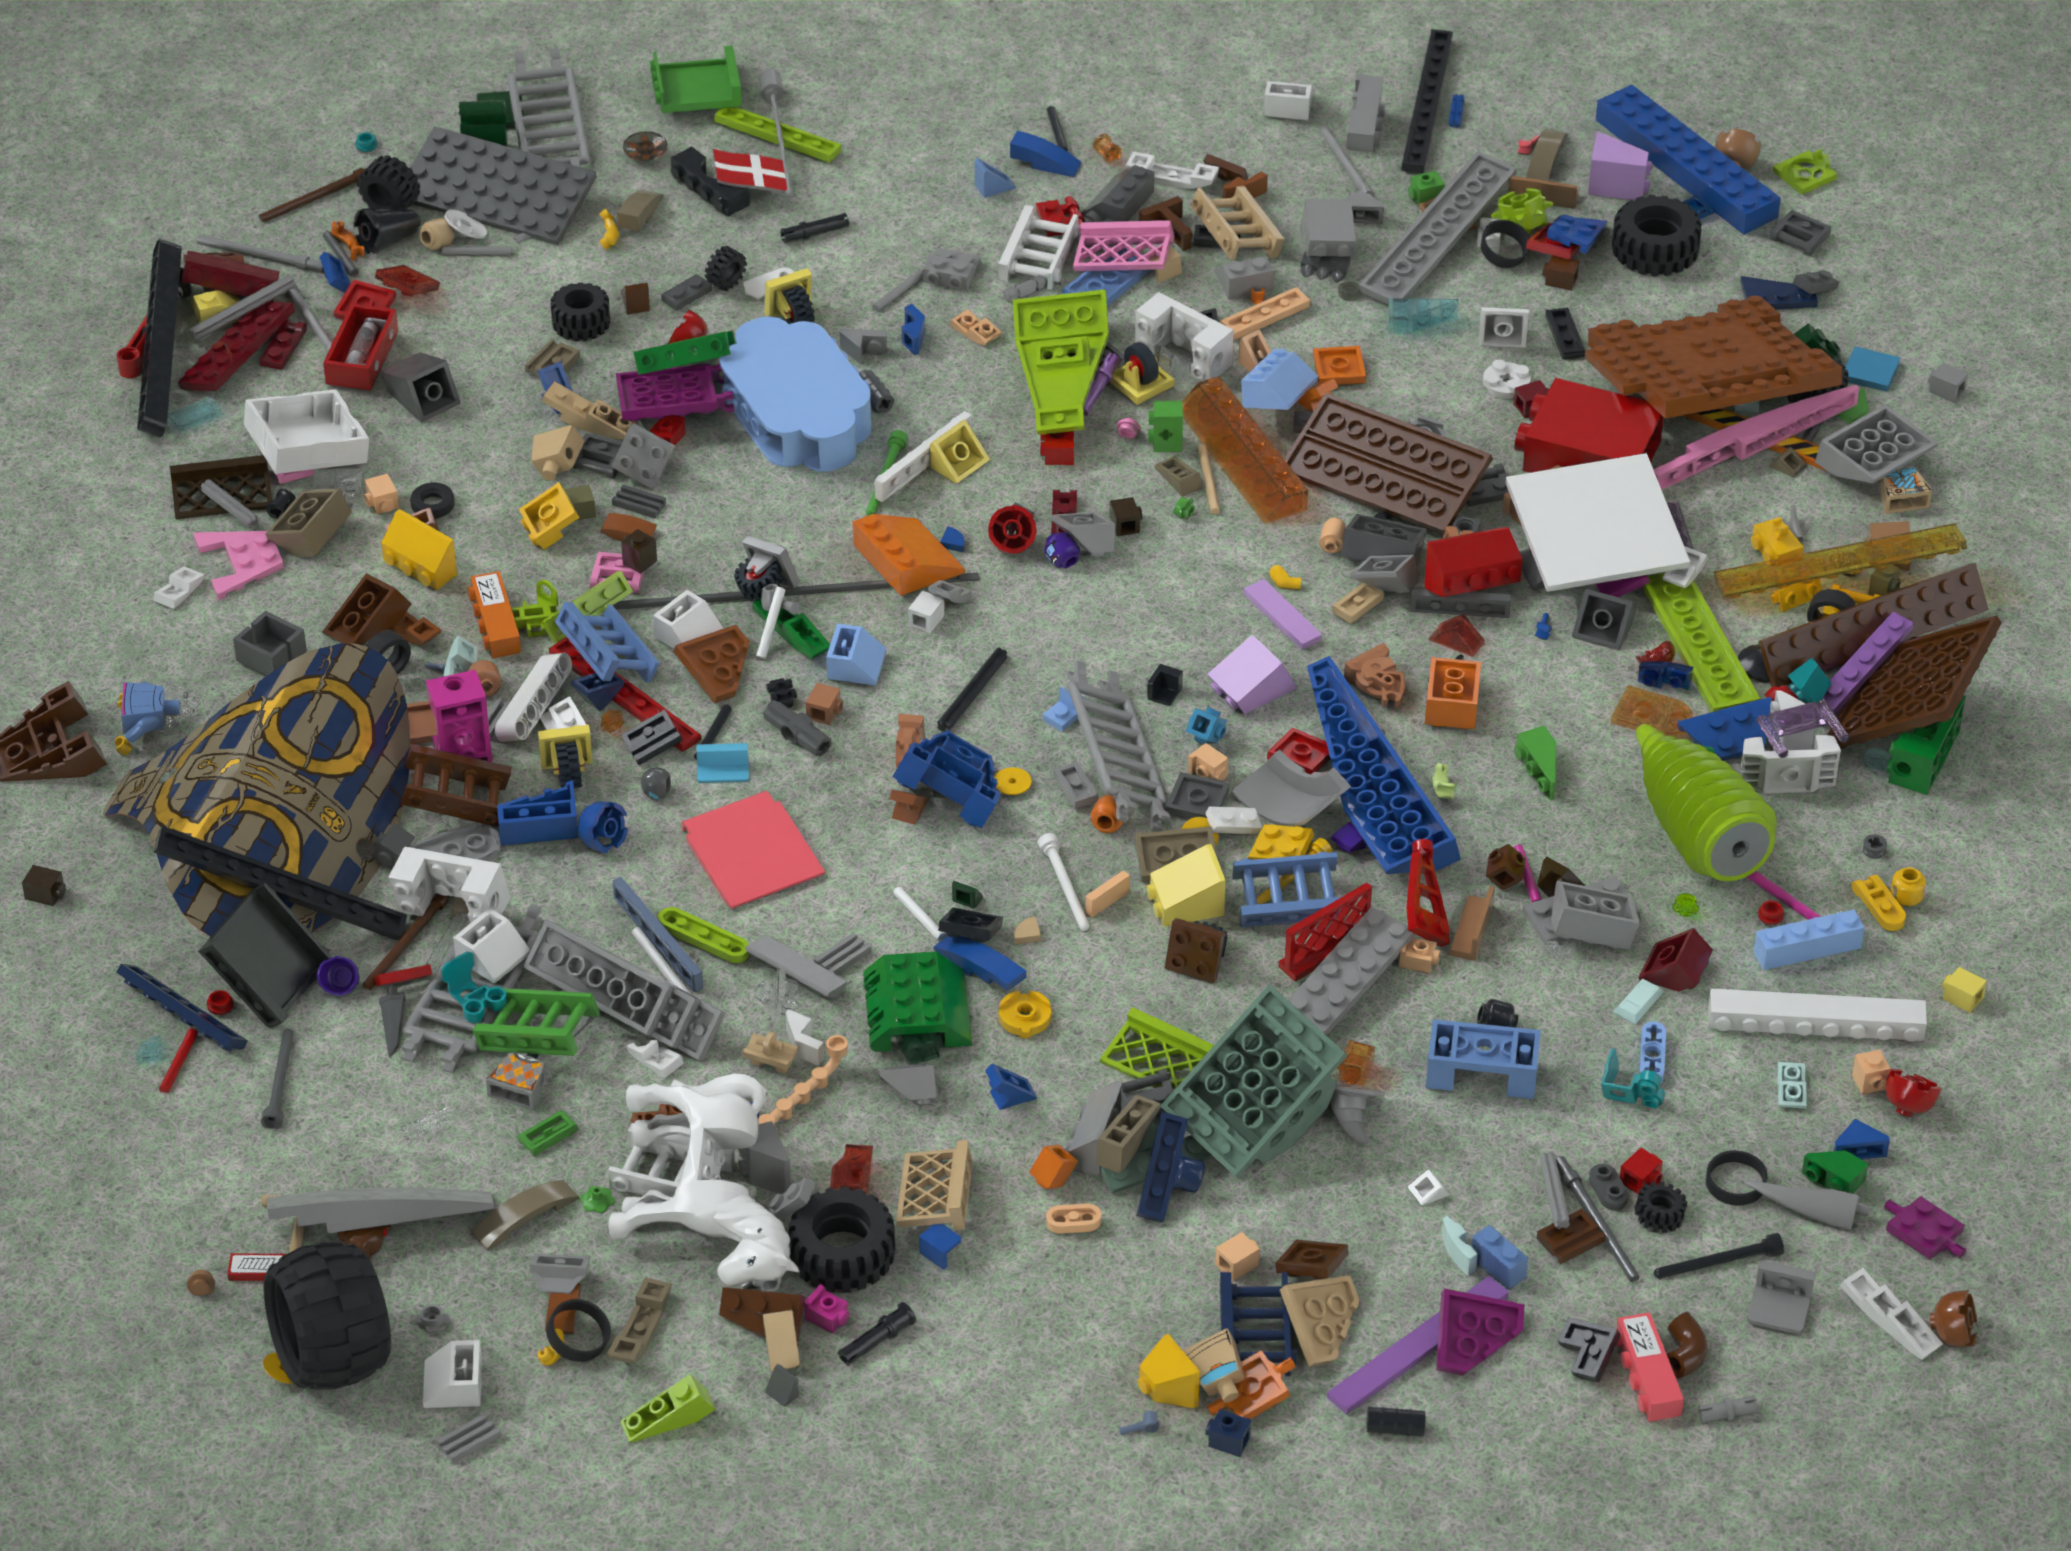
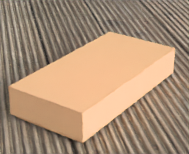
(1107, 893)

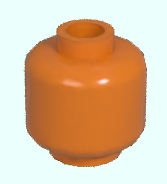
(1104, 815)

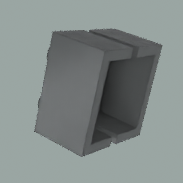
(269, 643)

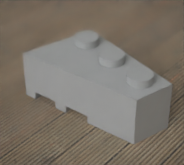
(1366, 113)

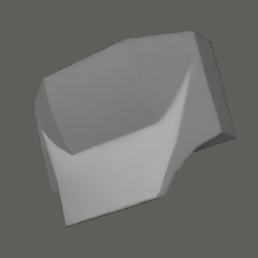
(558, 1272)

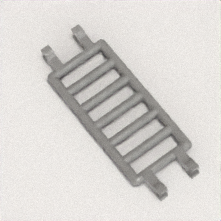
(573, 100)
(1123, 798)
(459, 1045)

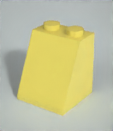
(1189, 888)

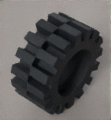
(725, 268)
(1665, 1197)

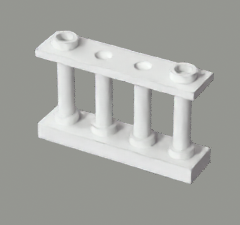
(1021, 236)
(667, 1147)

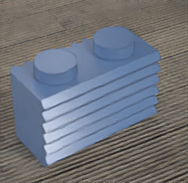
(1500, 1257)

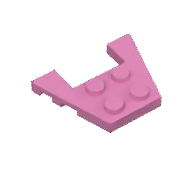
(249, 552)

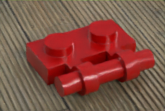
(1054, 212)

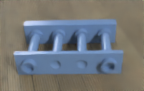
(601, 655)
(1279, 911)

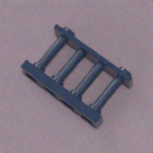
(1231, 1313)

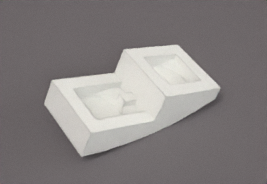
(1685, 576)
(180, 586)

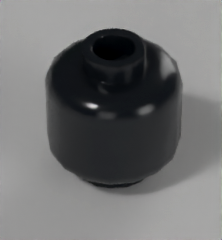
(1497, 1014)

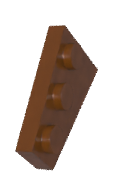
(748, 1306)

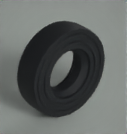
(433, 489)

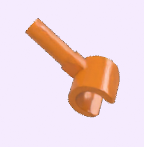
(1257, 297)

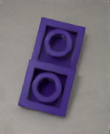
(1348, 838)

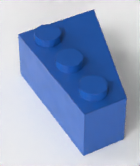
(539, 818)

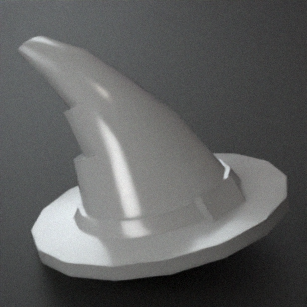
(1348, 1104)

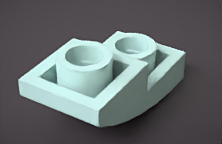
(1791, 1085)
(1454, 1241)

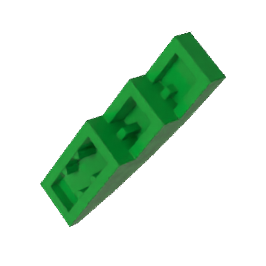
(797, 631)

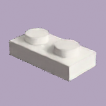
(1233, 820)

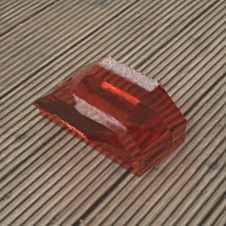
(853, 1168)

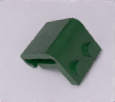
(484, 120)

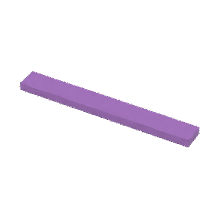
(1399, 1357)

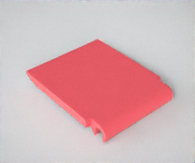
(751, 849)

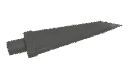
(392, 1012)

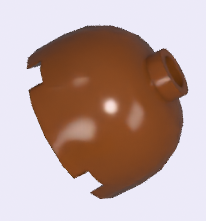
(1955, 1319)

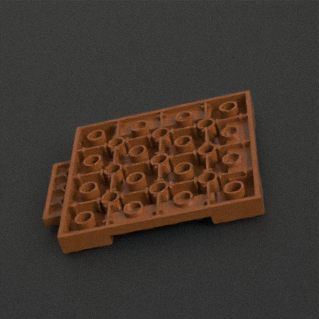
(1710, 359)

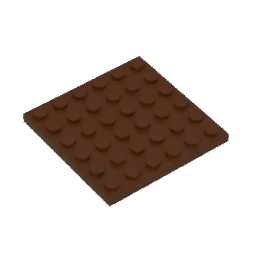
(1917, 683)

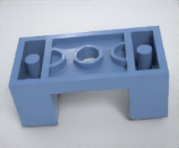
(1511, 1052)

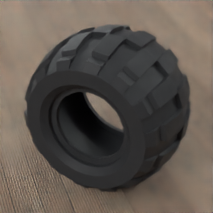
(327, 1315)

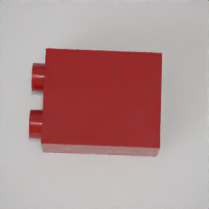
(1586, 426)

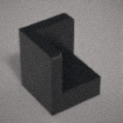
(1165, 685)

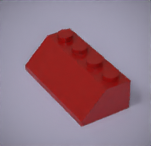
(1472, 562)

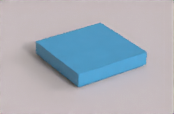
(1872, 368)

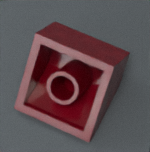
(1677, 961)

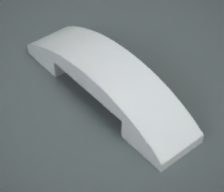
(1175, 176)

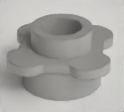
(432, 1311)

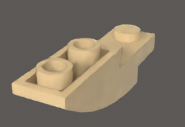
(585, 415)

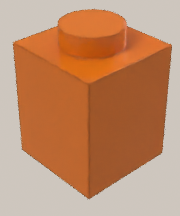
(1053, 1167)

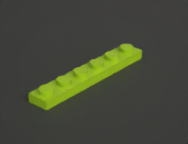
(766, 129)

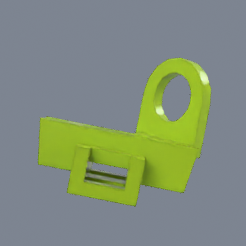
(545, 607)

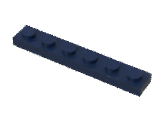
(175, 1003)

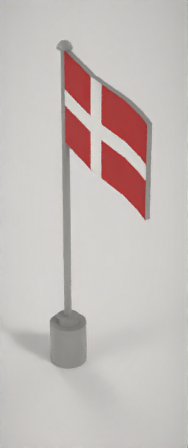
(758, 170)

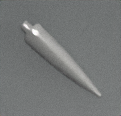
(1820, 1204)

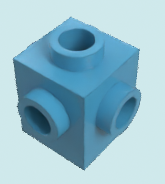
(1207, 725)

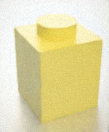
(1964, 989)

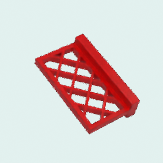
(1304, 958)

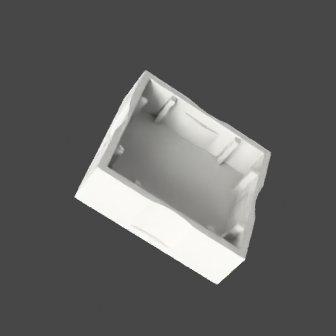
(306, 431)

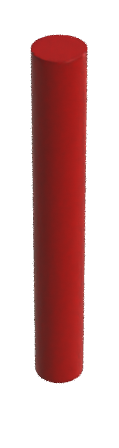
(178, 1060)

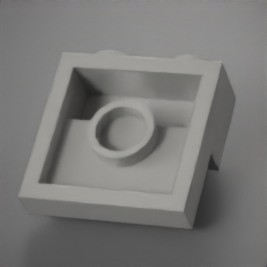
(951, 268)

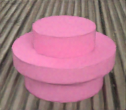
(1128, 428)

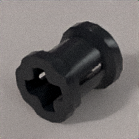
(280, 503)

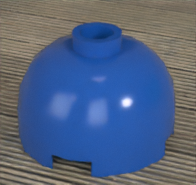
(602, 820)

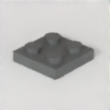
(1195, 794)

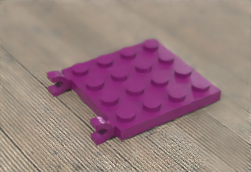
(671, 392)

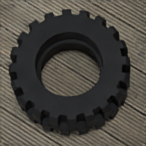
(1644, 218)
(849, 1265)

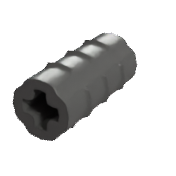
(880, 396)

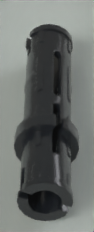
(805, 230)

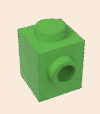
(1425, 187)

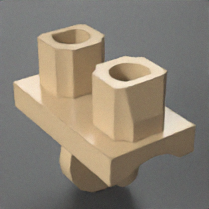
(770, 1051)

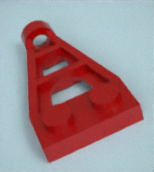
(1420, 921)

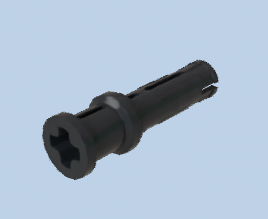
(886, 1328)

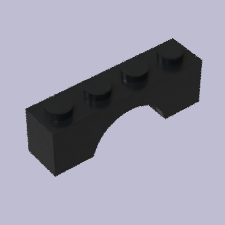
(691, 169)

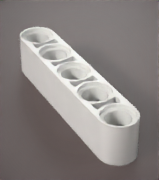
(533, 697)

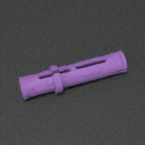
(1102, 377)

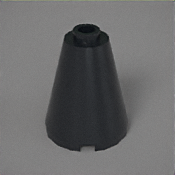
(384, 227)

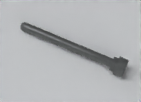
(272, 1115)

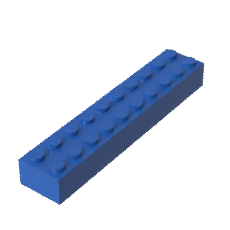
(1688, 159)

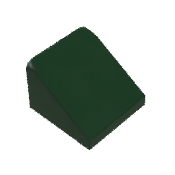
(965, 895)

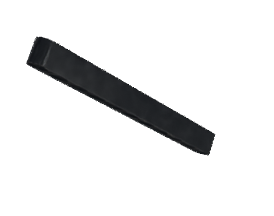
(159, 338)

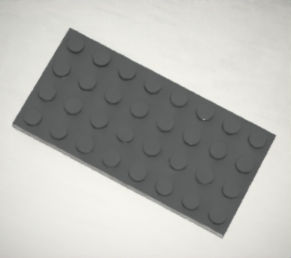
(500, 185)

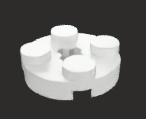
(1494, 375)

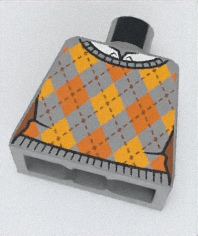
(518, 1080)

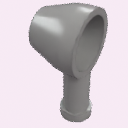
(767, 597)

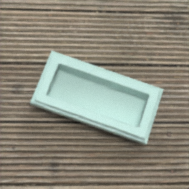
(1638, 1001)

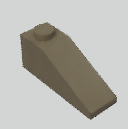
(1125, 1134)

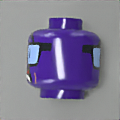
(1062, 550)

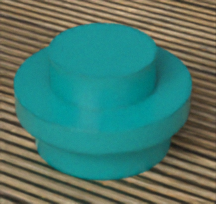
(366, 142)

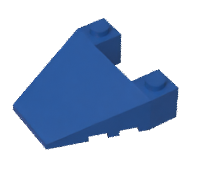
(955, 771)

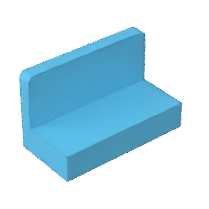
(722, 763)

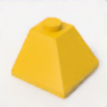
(1169, 1375)

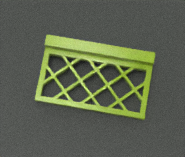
(1155, 1032)

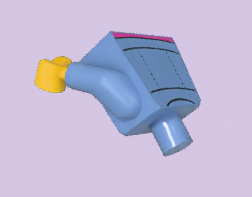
(142, 711)

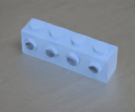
(1808, 939)

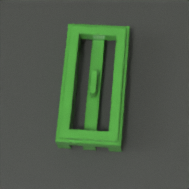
(550, 1135)

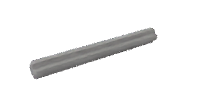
(243, 307)

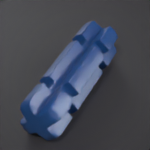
(1456, 110)

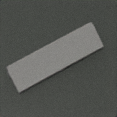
(798, 966)

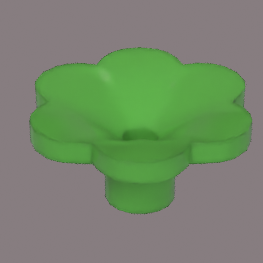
(597, 1199)

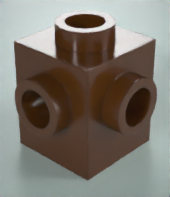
(1505, 867)

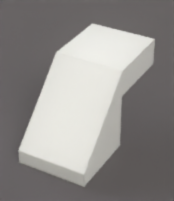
(800, 1032)

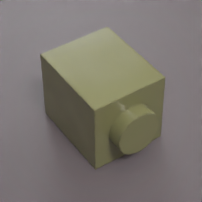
(583, 501)

